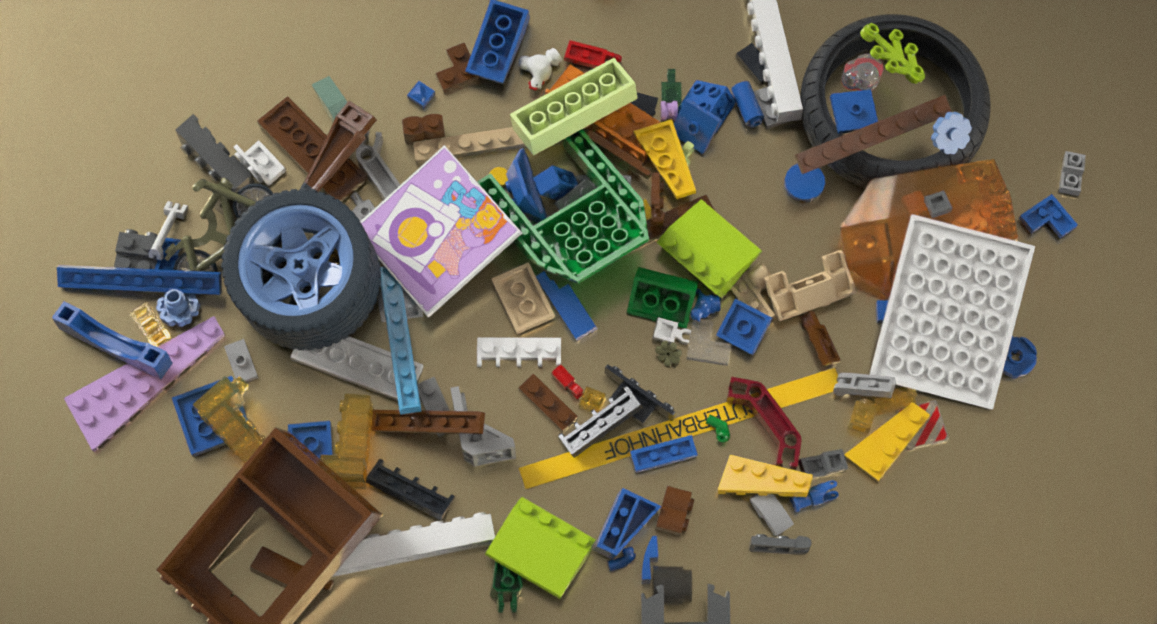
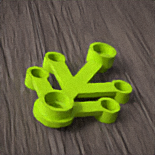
(894, 54)

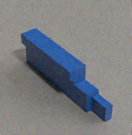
(568, 307)

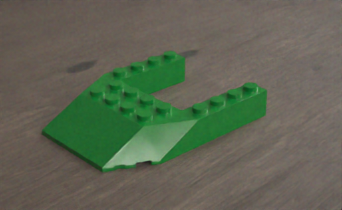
(589, 230)

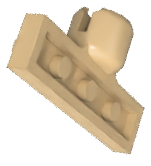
(750, 286)

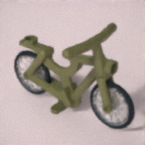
(200, 260)

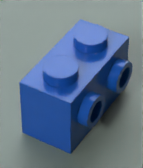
(555, 182)

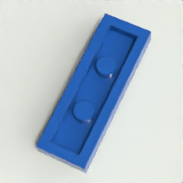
(663, 453)

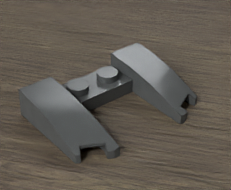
(717, 608)

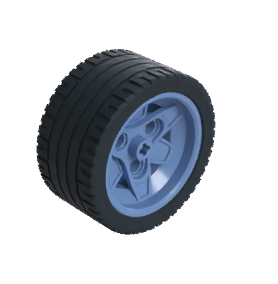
(286, 219)

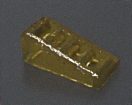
(157, 334)

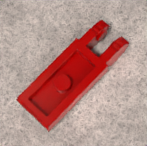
(588, 55)

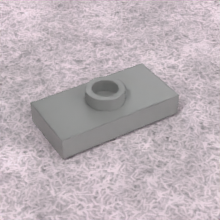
(241, 361)

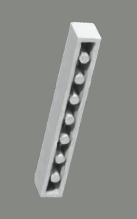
(776, 60)
(420, 543)

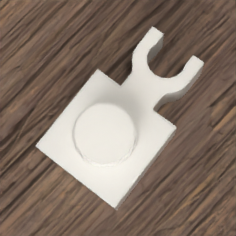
(667, 331)

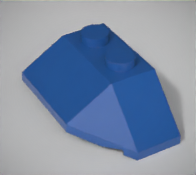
(522, 187)

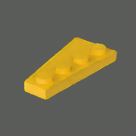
(751, 476)

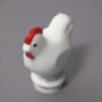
(540, 67)

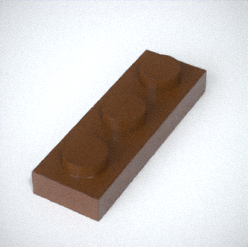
(548, 403)

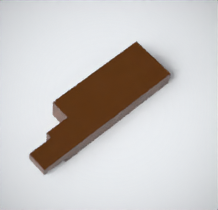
(619, 156)
(278, 568)

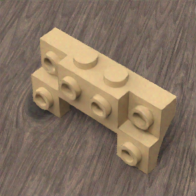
(812, 291)

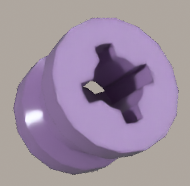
(669, 110)

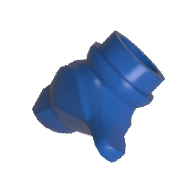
(705, 305)

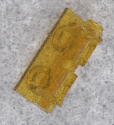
(900, 399)

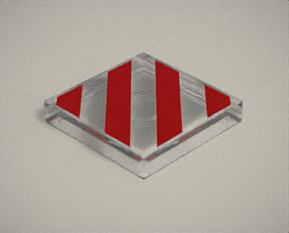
(932, 431)

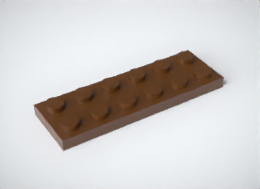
(303, 142)

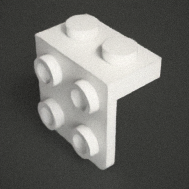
(260, 163)

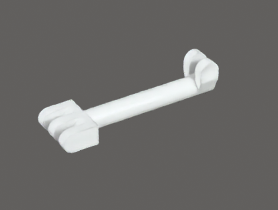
(172, 214)

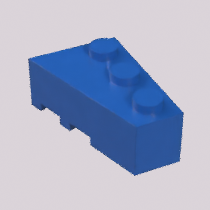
(623, 522)

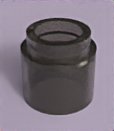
(676, 584)

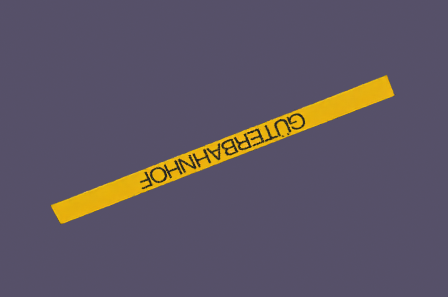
(686, 425)

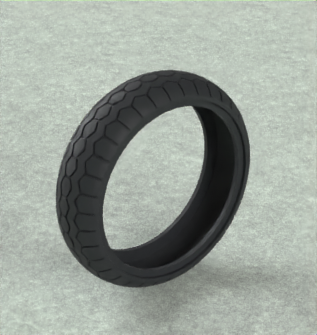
(932, 43)

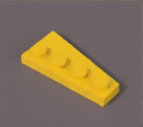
(666, 154)
(884, 445)

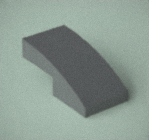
(824, 464)

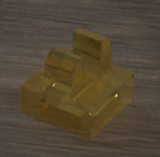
(592, 399)

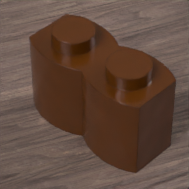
(423, 128)
(674, 510)

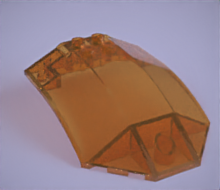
(881, 216)

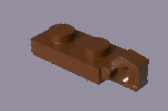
(657, 202)
(820, 338)

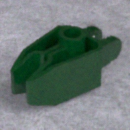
(505, 586)

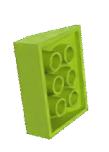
(709, 248)
(540, 547)

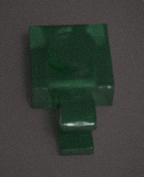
(671, 90)

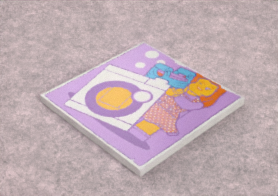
(438, 231)

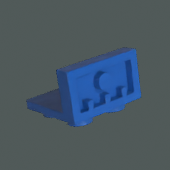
(712, 97)

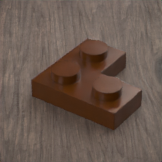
(456, 75)

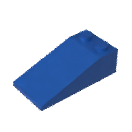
(498, 41)

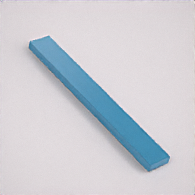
(399, 344)

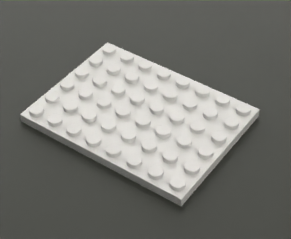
(952, 311)

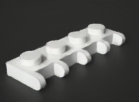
(518, 350)

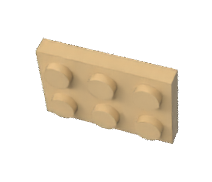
(522, 298)

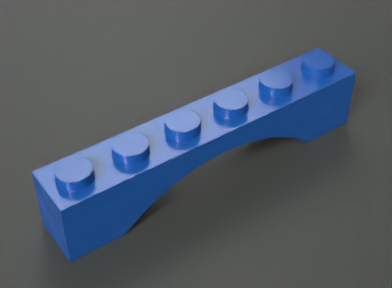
(138, 354)

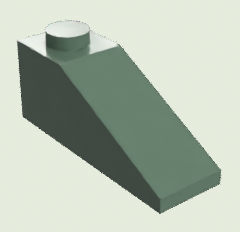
(329, 96)

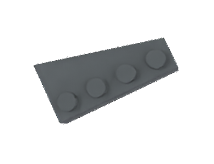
(212, 155)

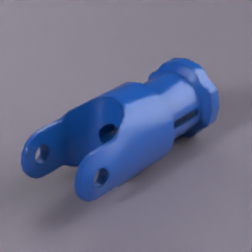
(816, 496)

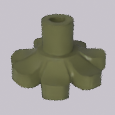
(668, 353)

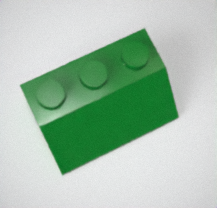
(662, 296)

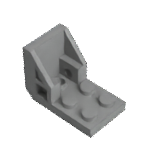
(486, 447)

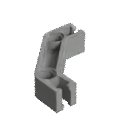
(375, 168)

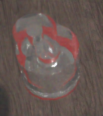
(862, 73)

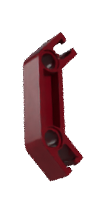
(770, 417)

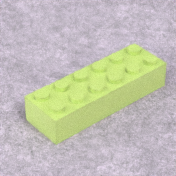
(573, 106)

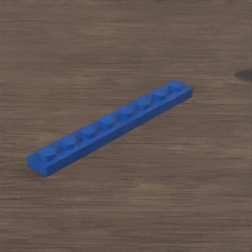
(139, 279)

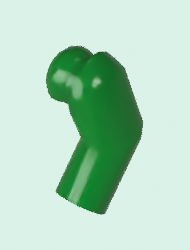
(721, 428)

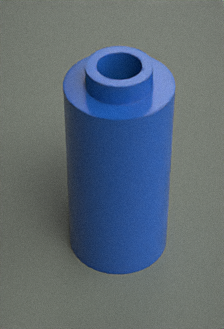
(747, 103)

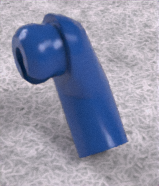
(624, 561)

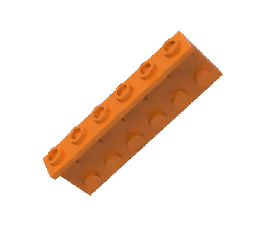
(618, 125)

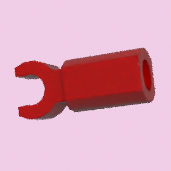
(567, 381)

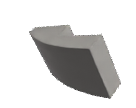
(1072, 173)
(772, 512)

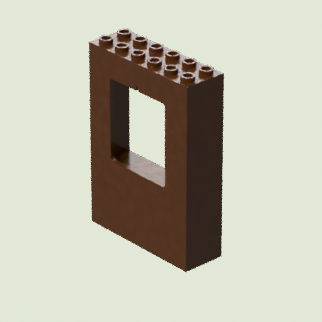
(304, 499)

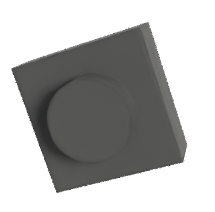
(937, 204)

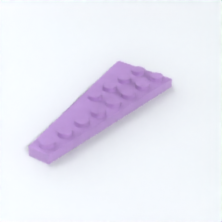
(120, 394)

